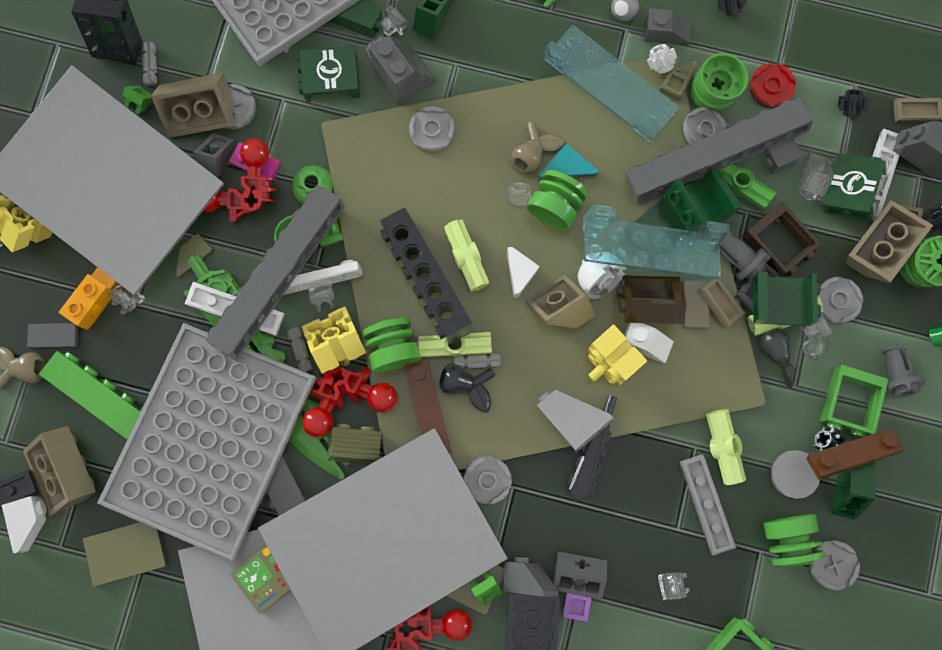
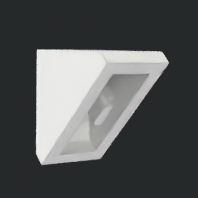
(521, 271)

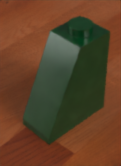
(361, 17)
(854, 491)

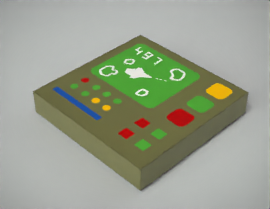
(261, 579)

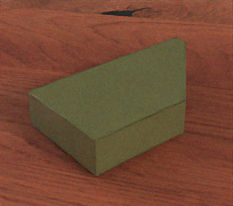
(677, 80)
(194, 246)

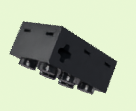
(108, 29)
(532, 622)

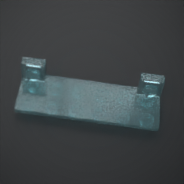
(611, 82)
(652, 246)

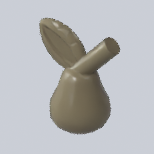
(528, 155)
(24, 367)

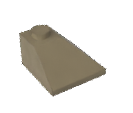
(562, 304)

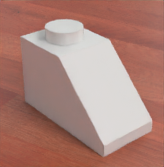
(649, 341)
(24, 521)

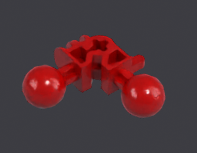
(254, 155)
(339, 382)
(454, 625)

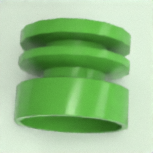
(718, 82)
(557, 200)
(921, 267)
(390, 339)
(794, 540)

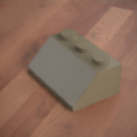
(194, 105)
(888, 243)
(59, 470)

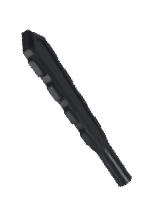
(588, 465)

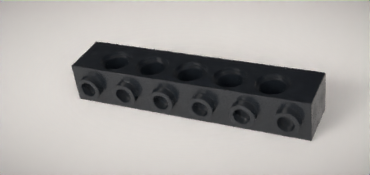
(400, 225)

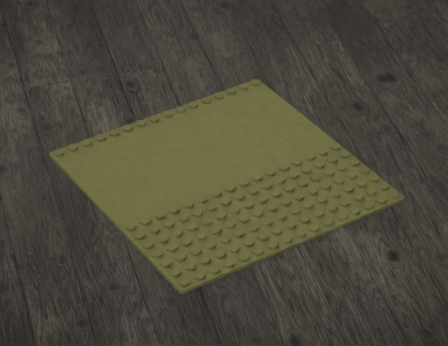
(383, 171)

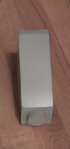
(573, 418)

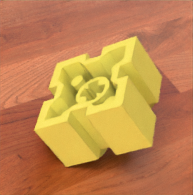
(19, 227)
(333, 340)
(614, 357)

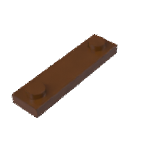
(426, 400)
(855, 454)

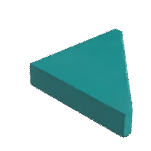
(570, 163)

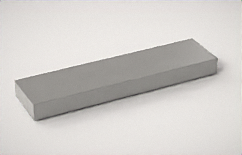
(707, 504)

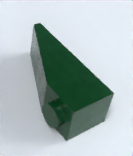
(430, 15)

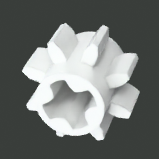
(662, 58)

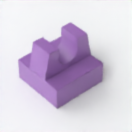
(576, 607)

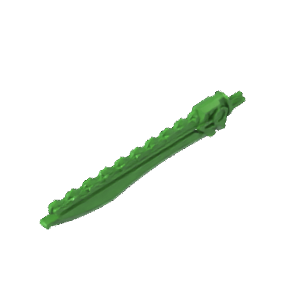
(309, 446)

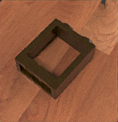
(797, 229)
(652, 311)

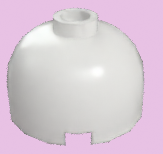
(597, 277)

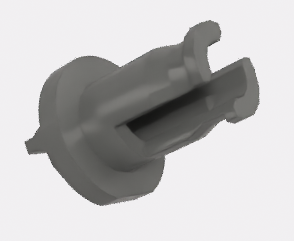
(743, 256)
(901, 373)

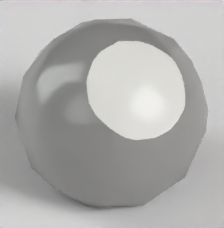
(625, 9)

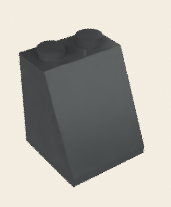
(400, 68)
(922, 147)

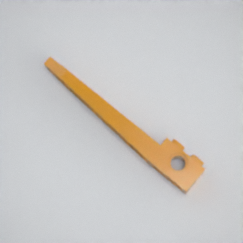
(89, 299)

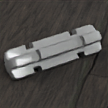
(149, 63)
(300, 350)
(478, 361)

